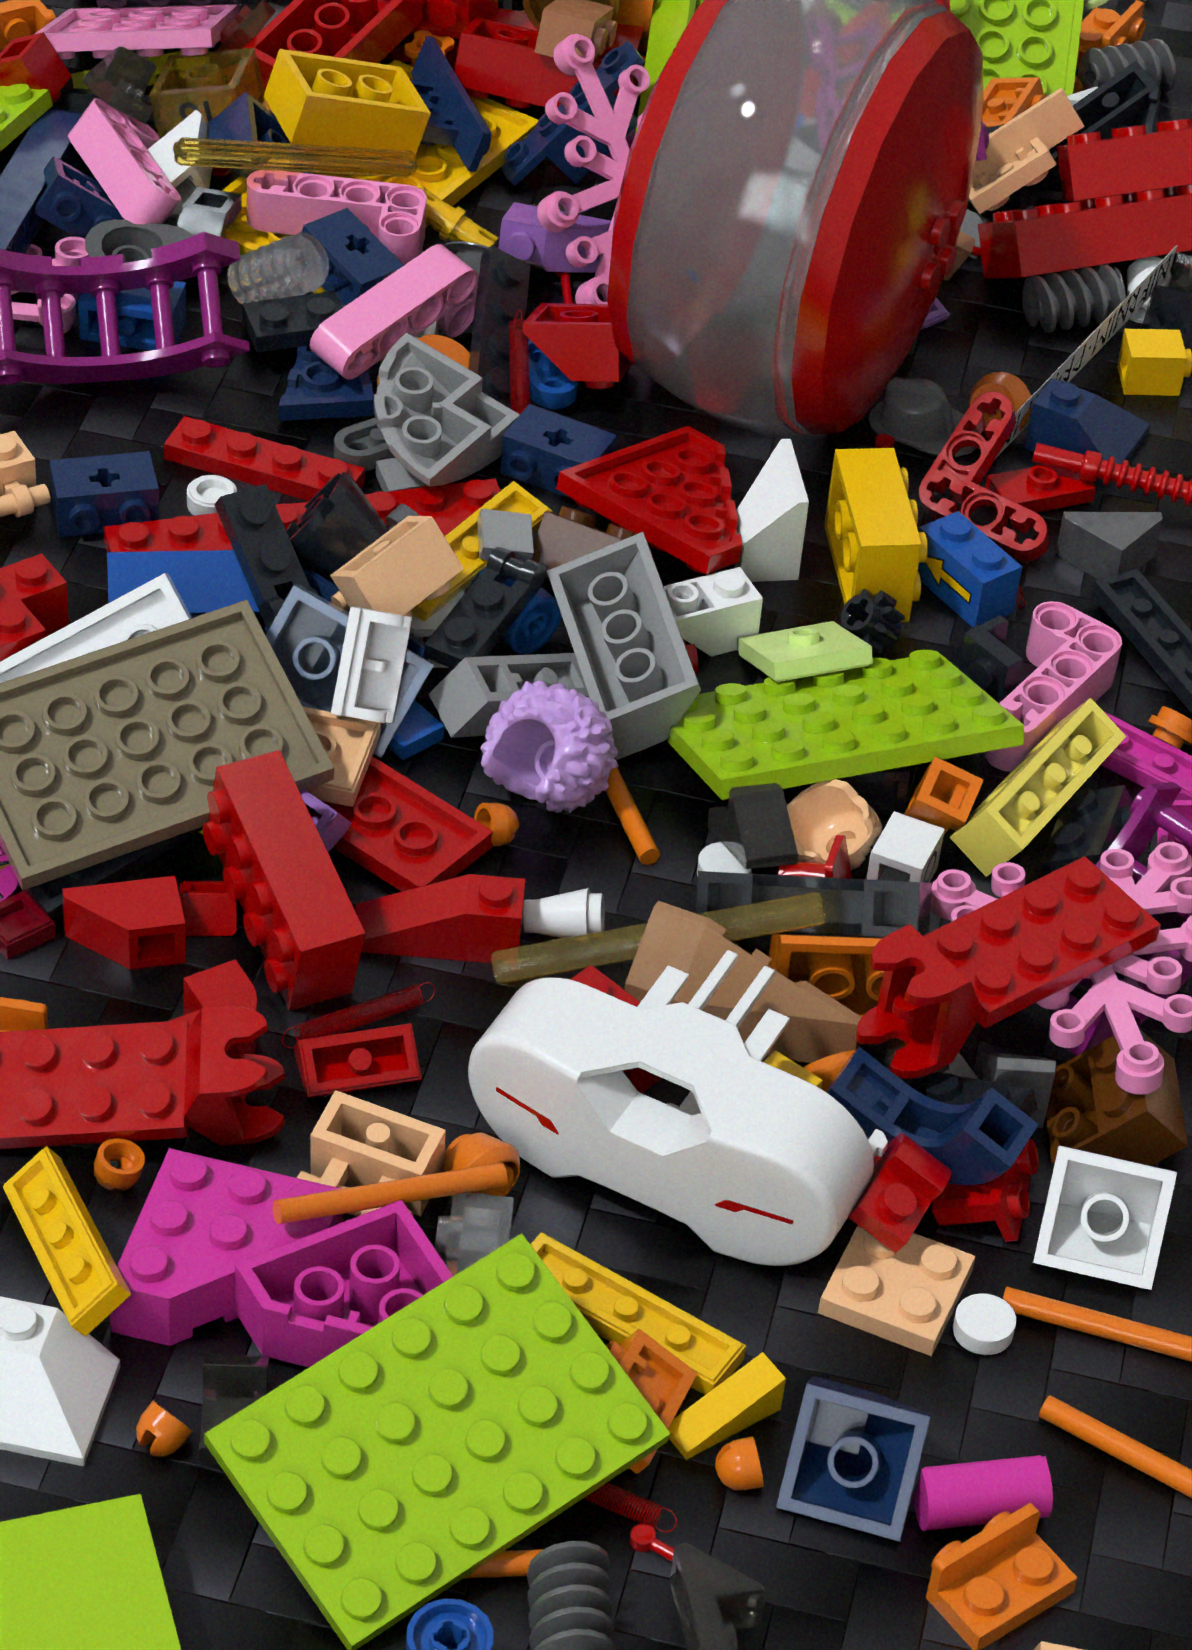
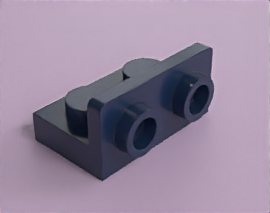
(73, 200)

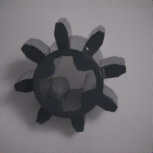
(873, 619)

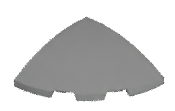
(437, 414)

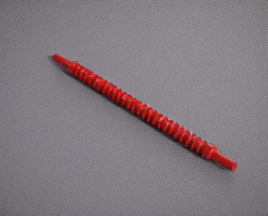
(1093, 466)

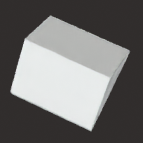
(1105, 1217)

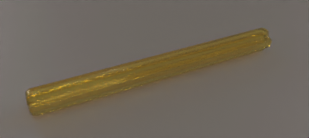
(294, 157)
(622, 943)

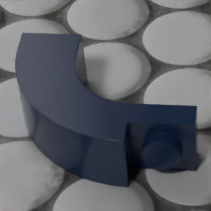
(971, 1139)

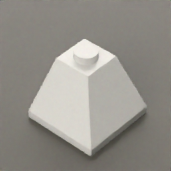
(774, 519)
(50, 1383)

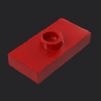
(1041, 487)

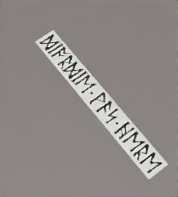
(1100, 336)

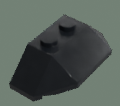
(1120, 102)

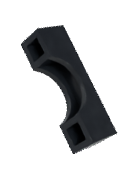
(850, 905)

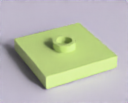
(805, 651)

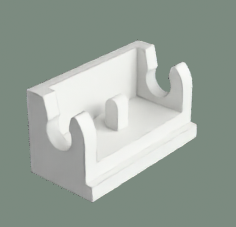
(371, 665)

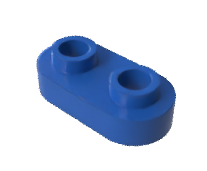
(547, 383)

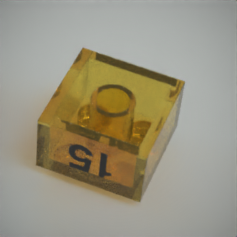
(204, 85)

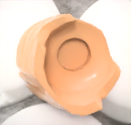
(829, 811)

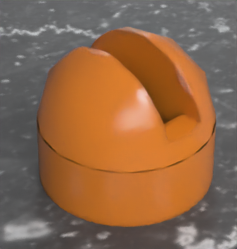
(499, 819)
(130, 1164)
(164, 1428)
(740, 1465)

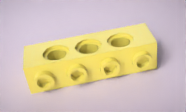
(1038, 787)

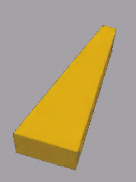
(730, 1407)

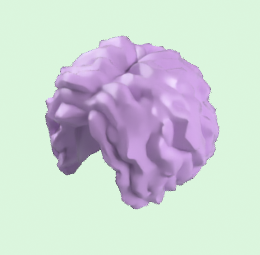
(550, 746)

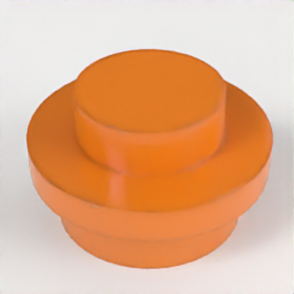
(1172, 727)

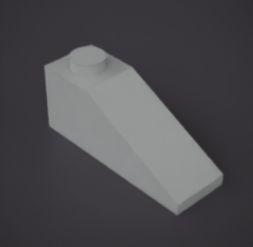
(479, 684)

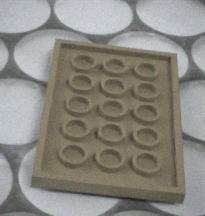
(131, 740)

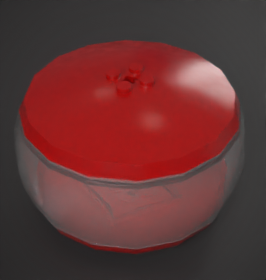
(794, 205)

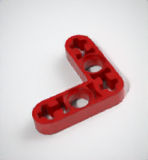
(965, 480)

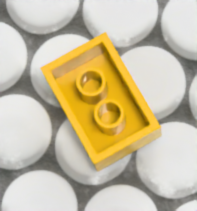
(345, 102)
(874, 527)

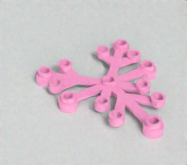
(606, 127)
(1168, 870)

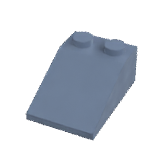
(309, 647)

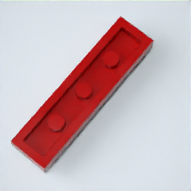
(254, 459)

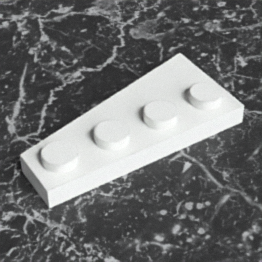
(129, 616)

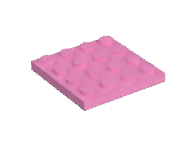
(139, 29)

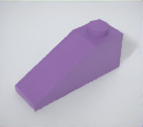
(528, 240)

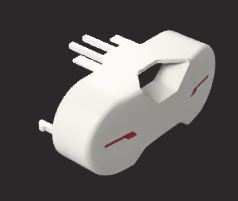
(745, 1160)

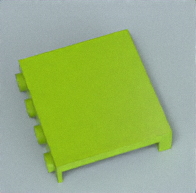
(83, 1581)

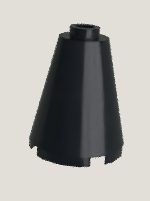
(335, 526)

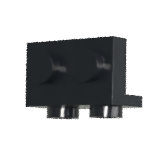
(286, 320)
(1087, 826)

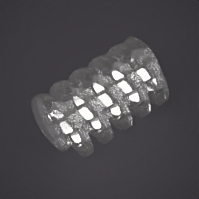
(279, 269)

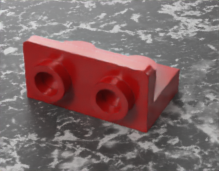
(998, 1200)

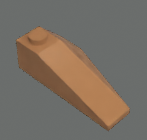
(696, 945)

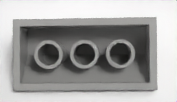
(626, 641)

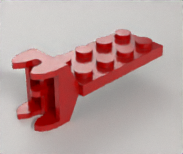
(998, 962)
(137, 1082)

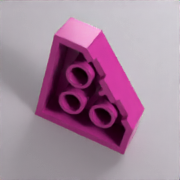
(192, 1234)
(335, 1284)

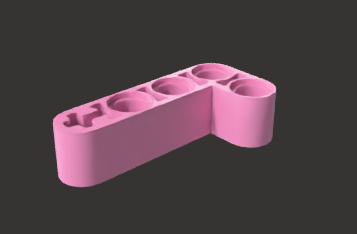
(119, 159)
(289, 200)
(409, 300)
(1074, 662)

